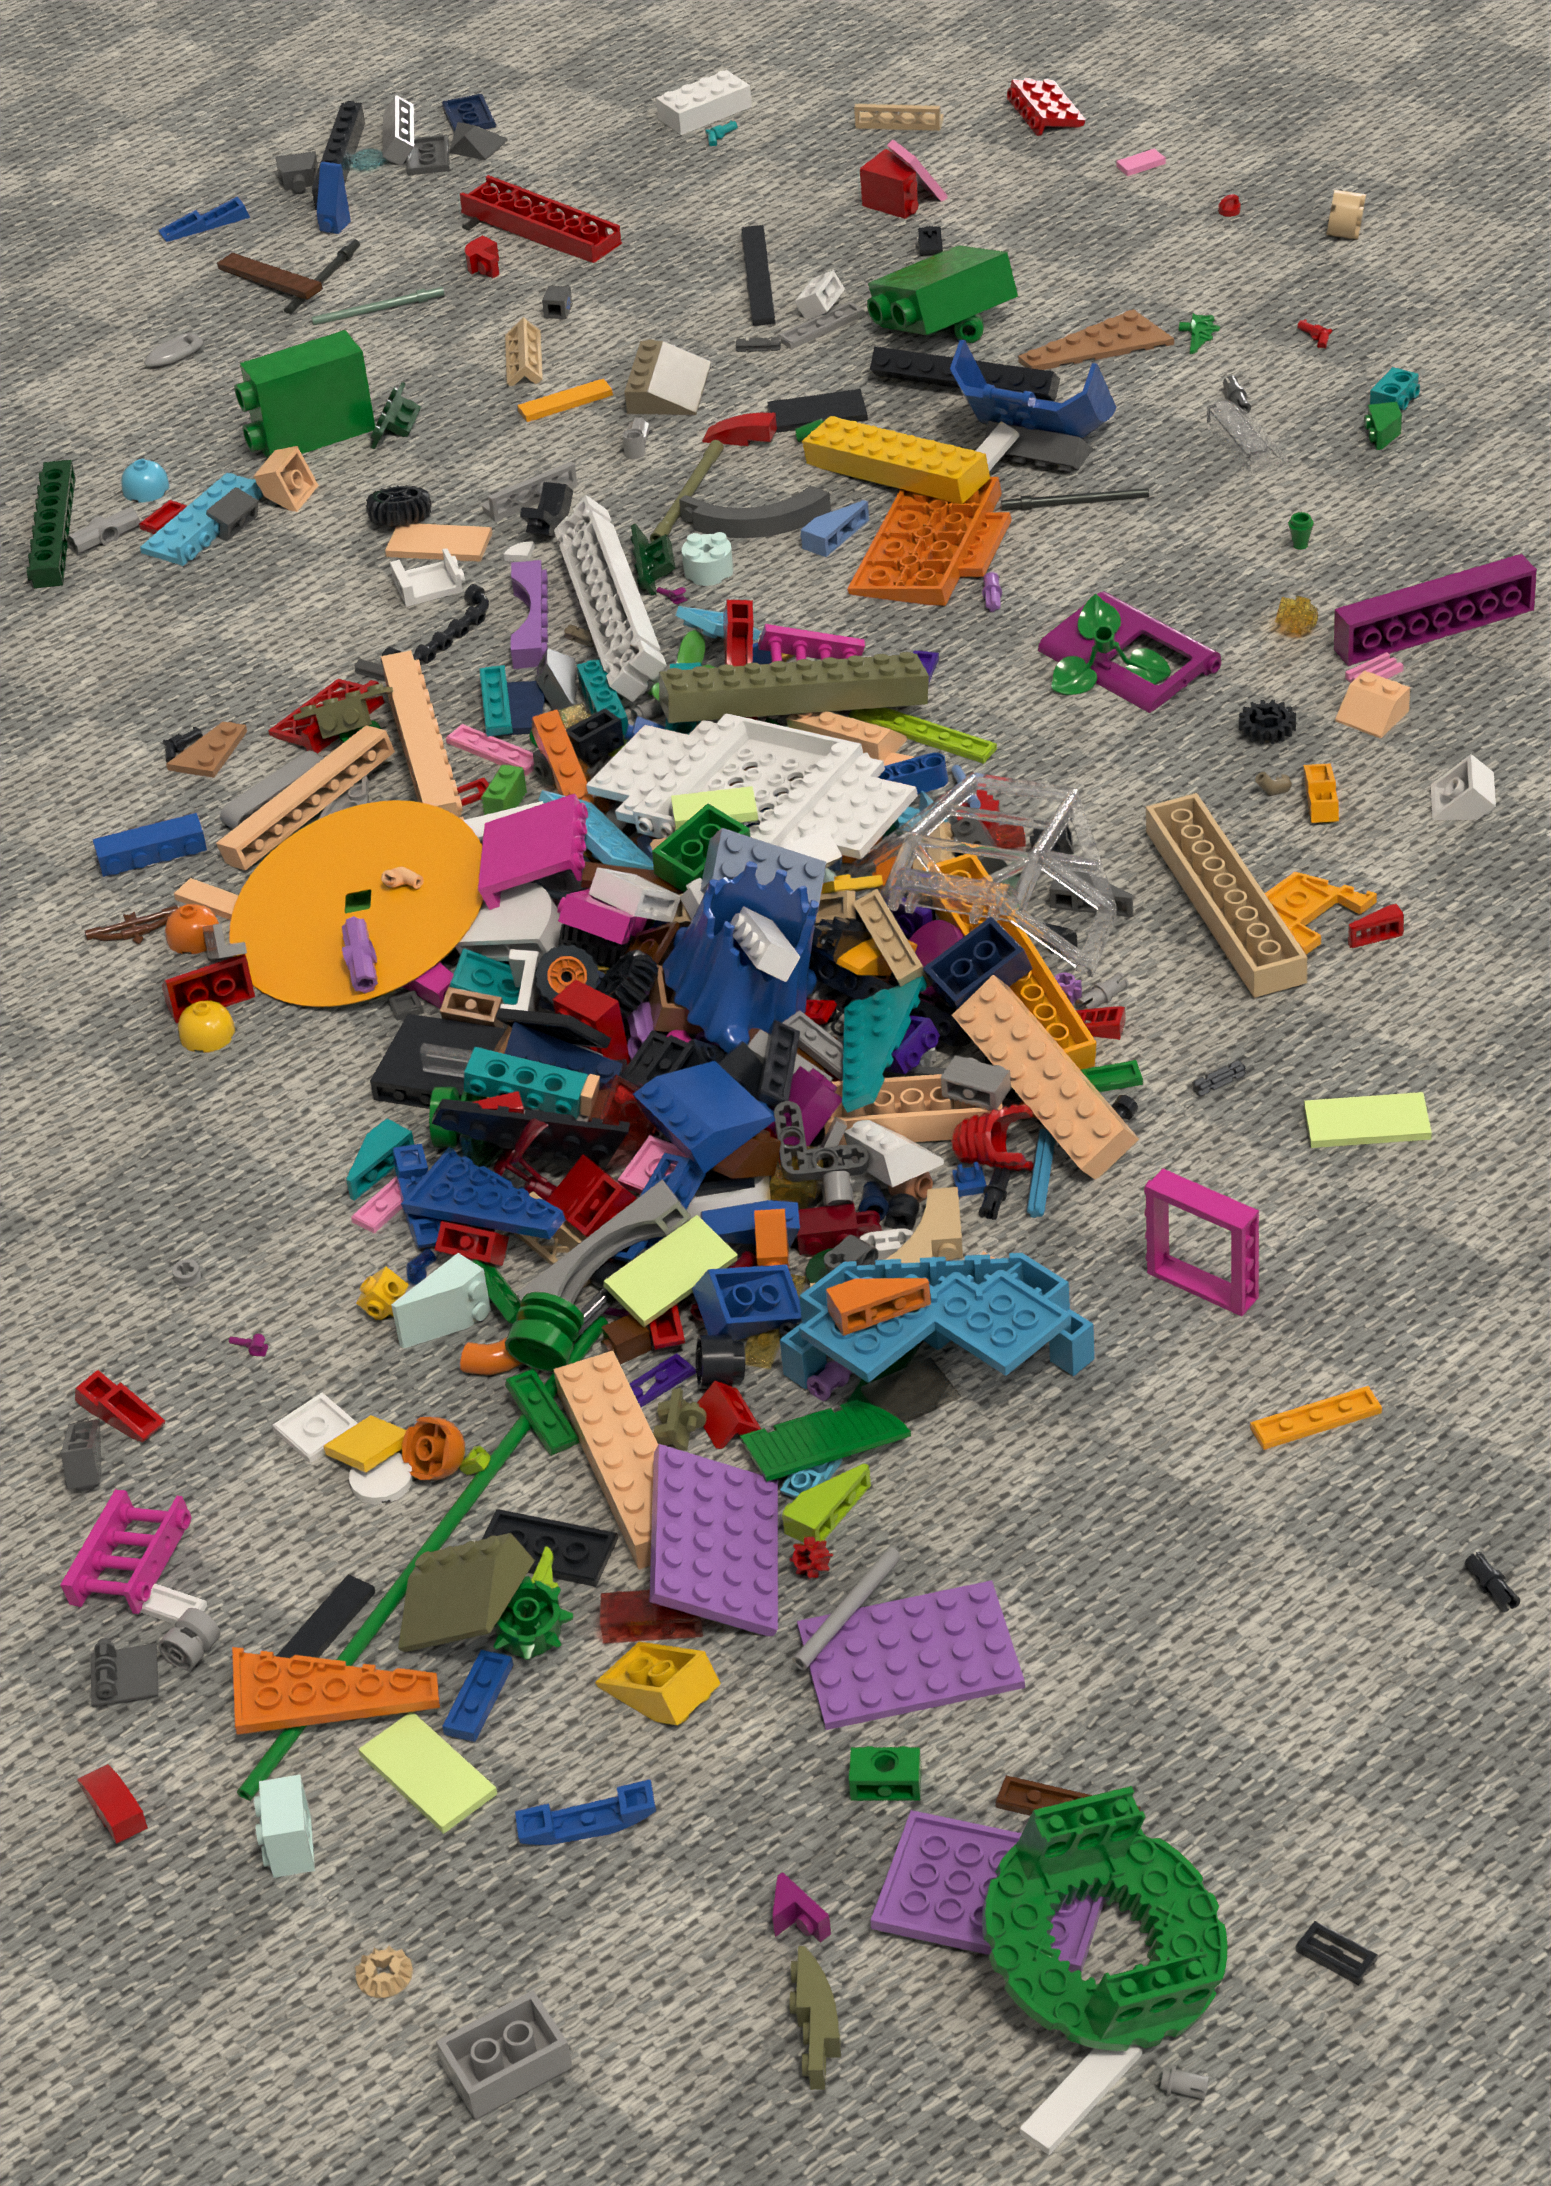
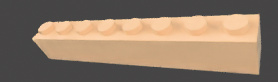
(305, 797)

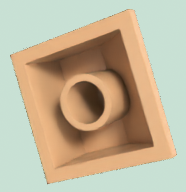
(286, 478)
(1374, 704)

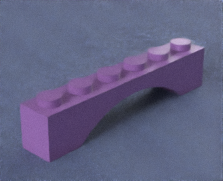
(531, 639)

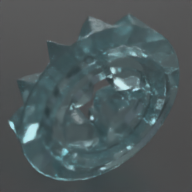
(361, 159)

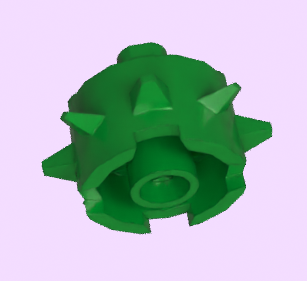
(531, 1620)

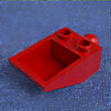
(590, 1196)

